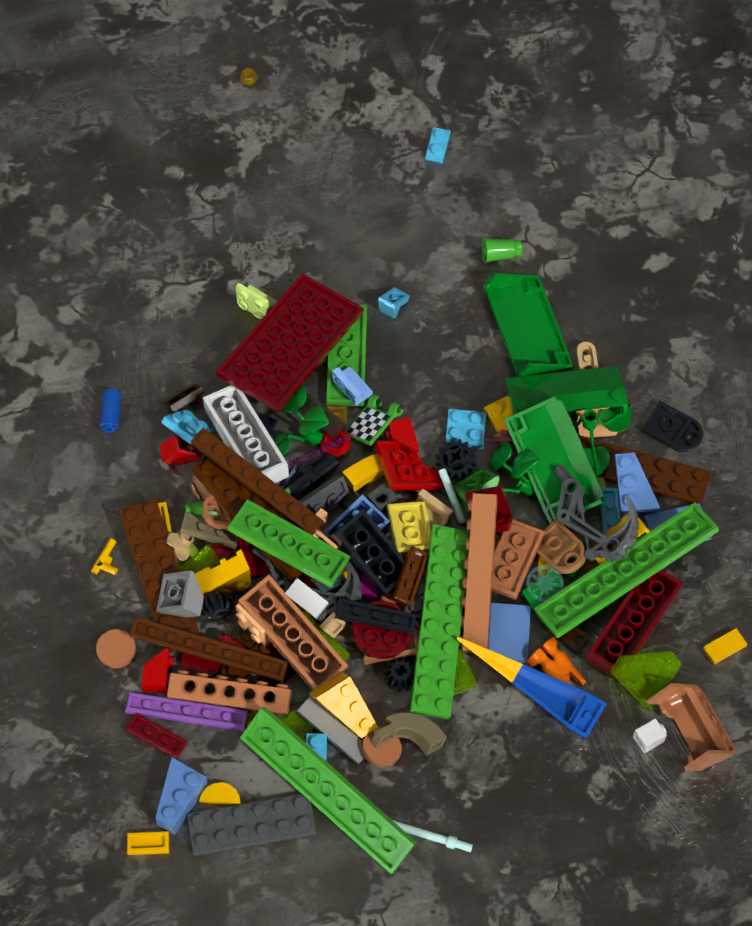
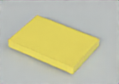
(409, 525)

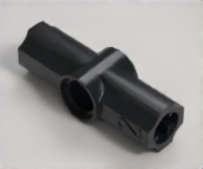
(312, 475)

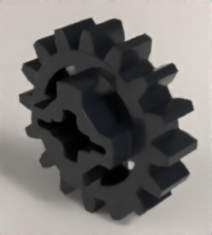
(455, 451)

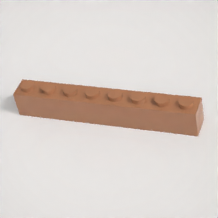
(480, 570)

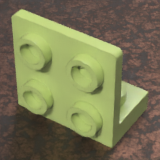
(254, 300)

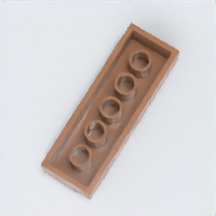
(292, 634)

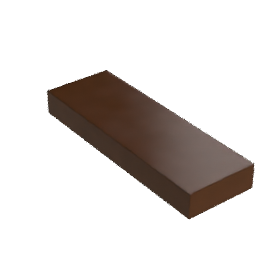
(410, 576)

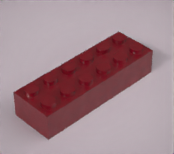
(634, 621)

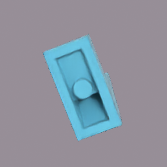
(392, 301)

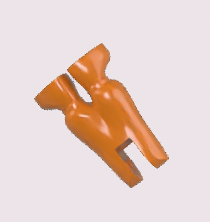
(559, 666)

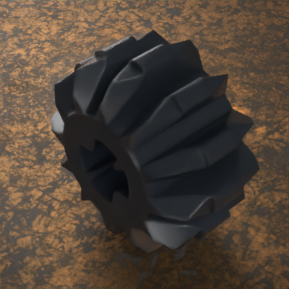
(217, 605)
(394, 670)

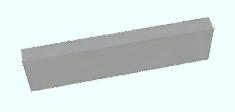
(336, 732)

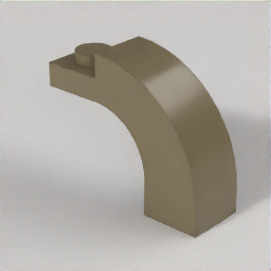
(413, 727)

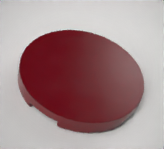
(380, 642)

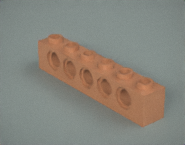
(178, 691)

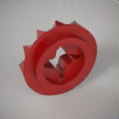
(339, 450)

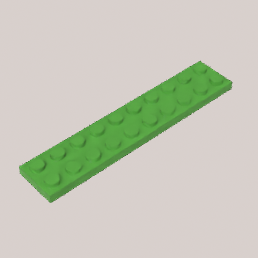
(615, 579)
(440, 623)
(328, 790)

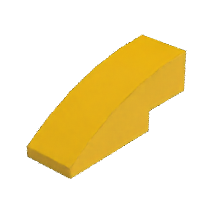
(363, 472)

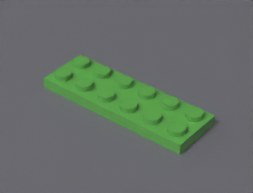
(348, 353)
(289, 543)

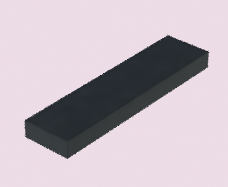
(375, 616)

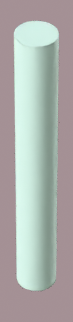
(452, 496)

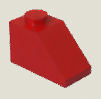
(403, 433)
(178, 451)

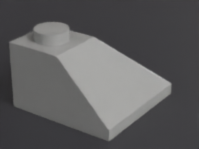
(180, 595)

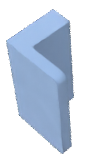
(351, 385)

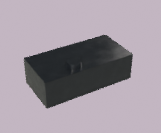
(370, 552)

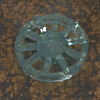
(544, 582)

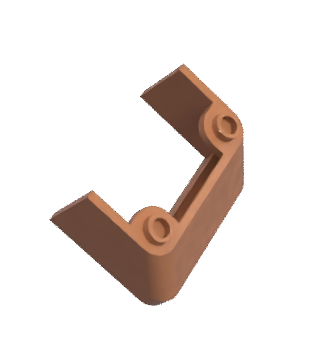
(697, 724)

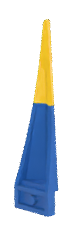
(566, 702)

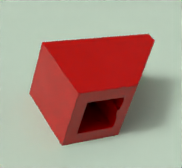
(156, 672)

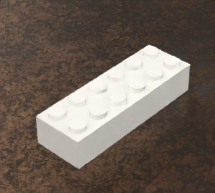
(245, 432)

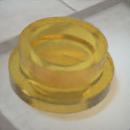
(248, 77)

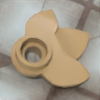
(182, 545)

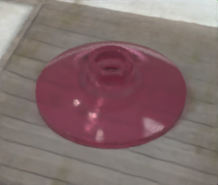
(503, 436)

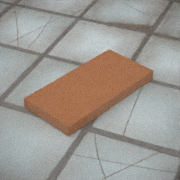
(514, 558)

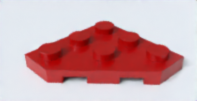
(406, 470)

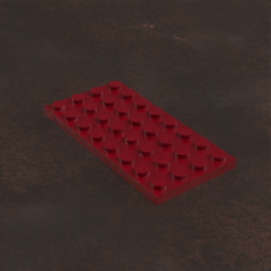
(289, 342)

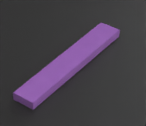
(187, 711)

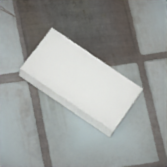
(306, 598)

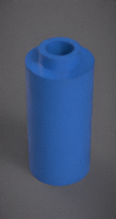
(110, 410)

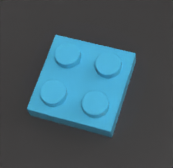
(184, 424)
(466, 426)

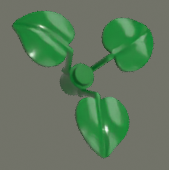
(311, 422)
(615, 422)
(523, 462)

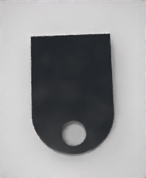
(672, 428)

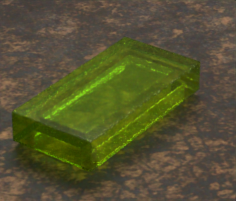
(200, 561)

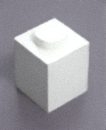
(650, 735)

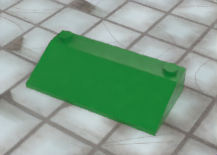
(527, 324)
(578, 389)
(553, 439)

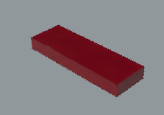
(156, 736)

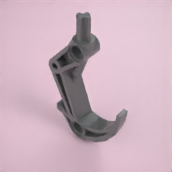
(572, 505)
(349, 591)

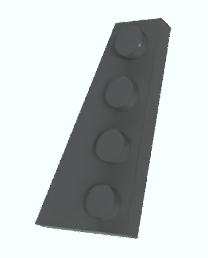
(325, 496)

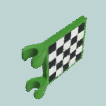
(372, 421)

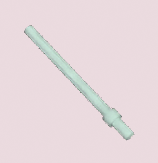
(450, 842)

